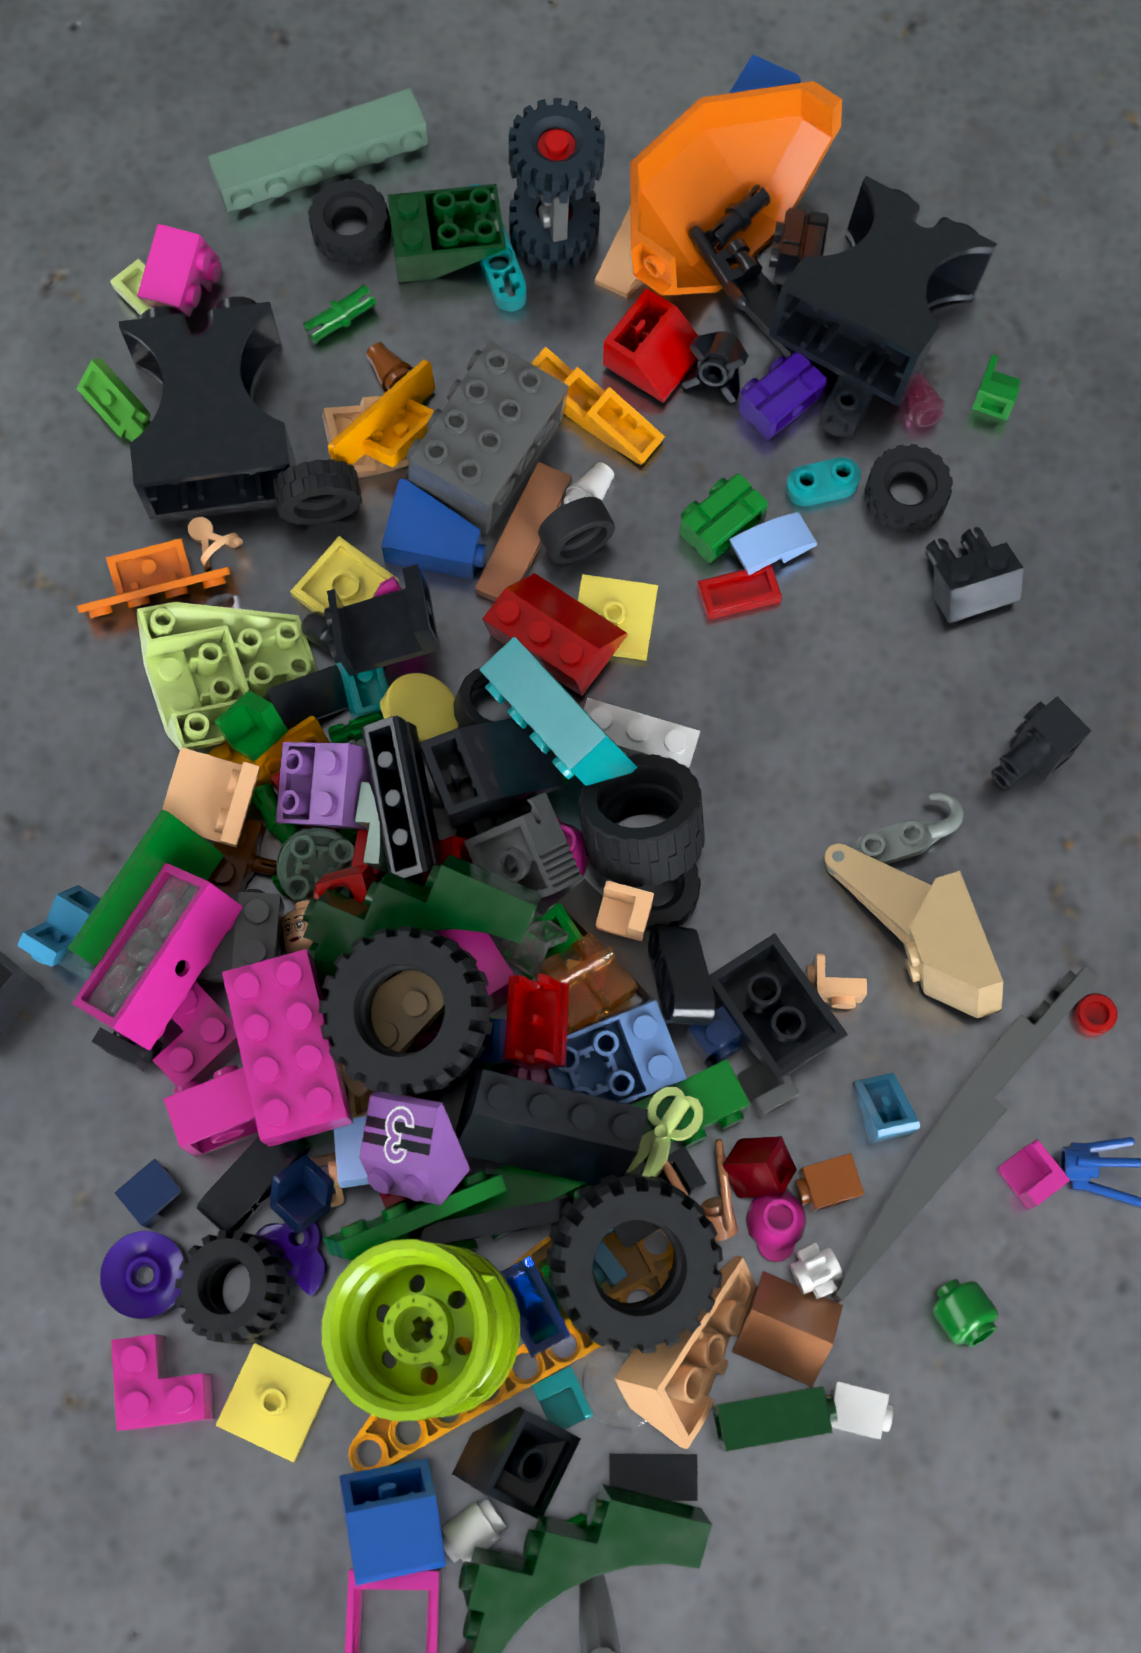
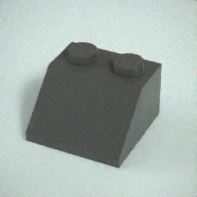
(252, 938)

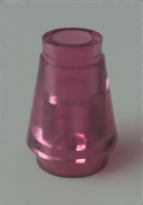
(924, 403)

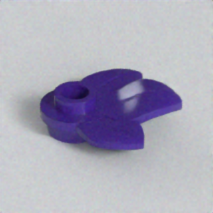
(306, 1259)

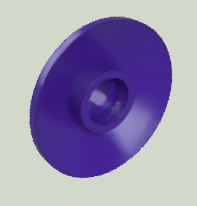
(122, 1271)

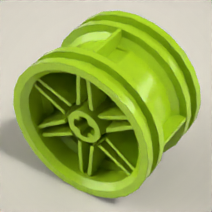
(357, 1339)

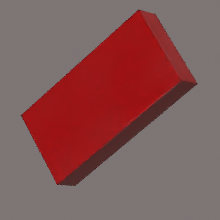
(738, 592)

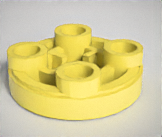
(421, 702)

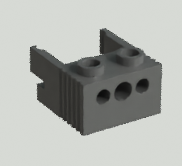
(526, 849)

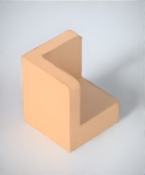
(624, 910)

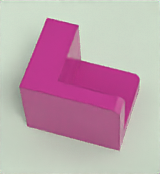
(1033, 1174)

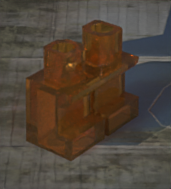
(601, 974)

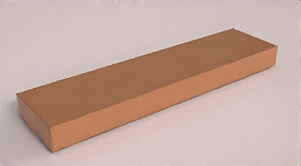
(520, 537)

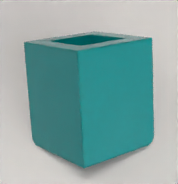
(562, 1399)

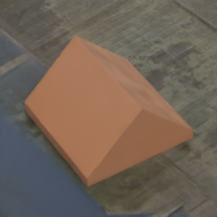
(788, 1329)

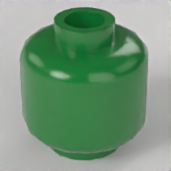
(965, 1312)

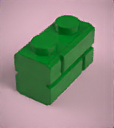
(722, 515)

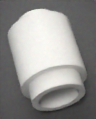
(473, 1527)

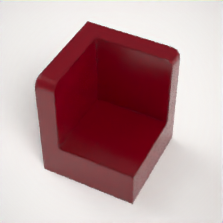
(759, 1167)

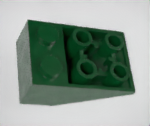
(444, 230)

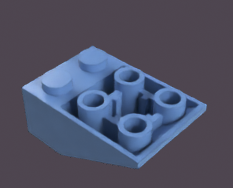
(621, 1055)

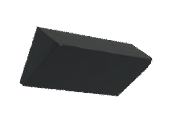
(309, 695)

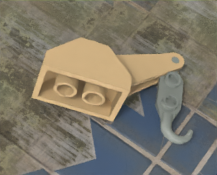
(933, 921)

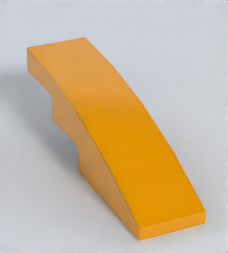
(602, 411)

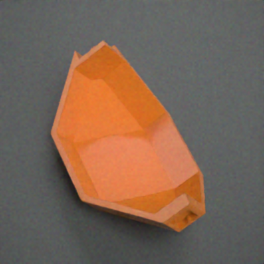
(714, 160)

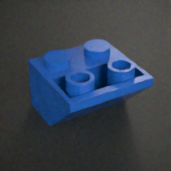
(392, 1521)

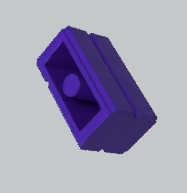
(781, 394)

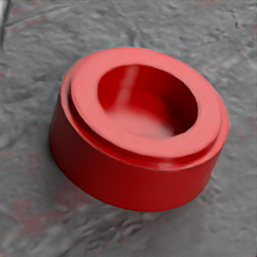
(1095, 1014)

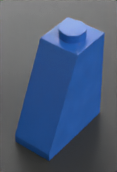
(430, 535)

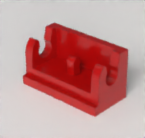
(537, 1022)

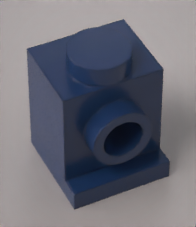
(715, 1041)

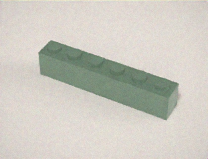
(319, 150)

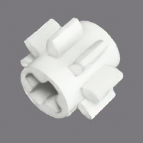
(816, 1270)

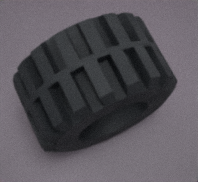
(204, 1280)

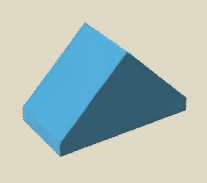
(885, 1109)

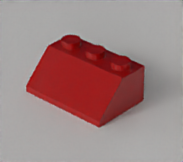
(555, 629)

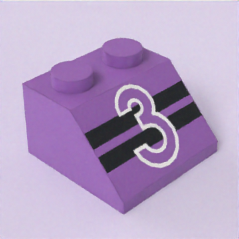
(411, 1148)

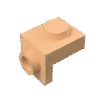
(841, 992)

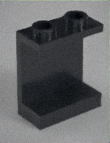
(383, 627)

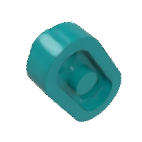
(825, 482)

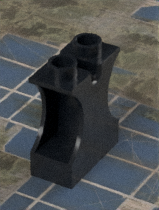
(871, 304)
(208, 437)

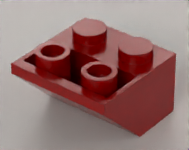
(651, 346)

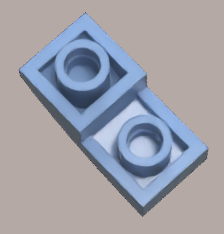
(771, 541)

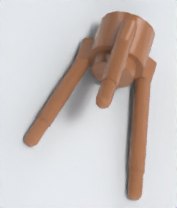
(716, 1209)

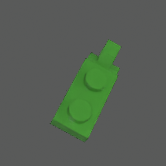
(113, 400)

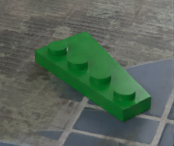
(405, 1218)

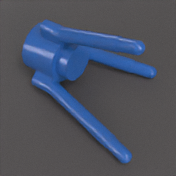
(1082, 1163)

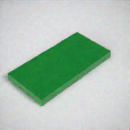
(164, 842)

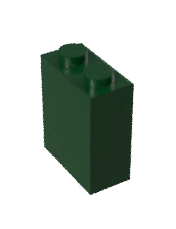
(774, 1418)

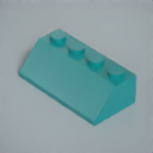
(554, 716)

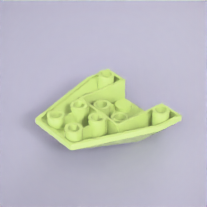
(210, 657)

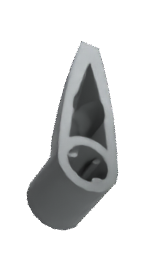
(597, 1618)

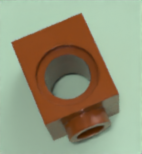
(829, 1183)

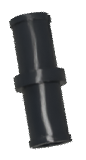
(738, 217)

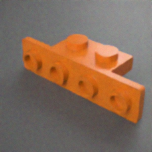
(149, 572)

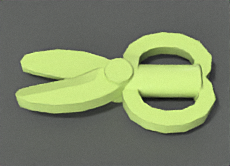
(656, 1142)

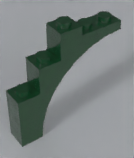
(459, 899)
(558, 1555)

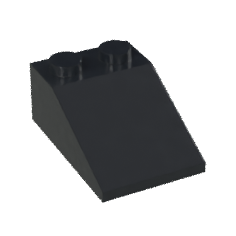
(775, 1007)

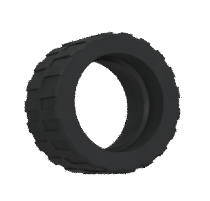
(651, 852)

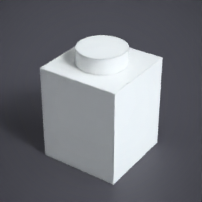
(861, 1410)

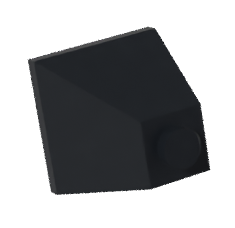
(517, 1460)

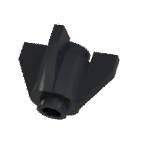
(718, 362)

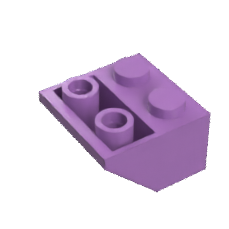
(321, 784)

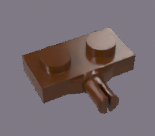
(242, 862)

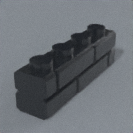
(402, 798)

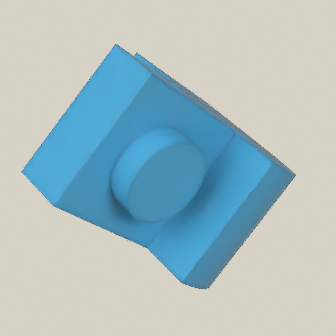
(67, 915)

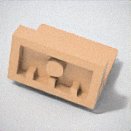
(211, 795)

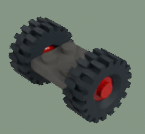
(556, 162)

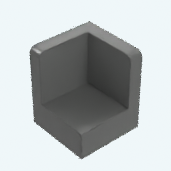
(764, 1091)

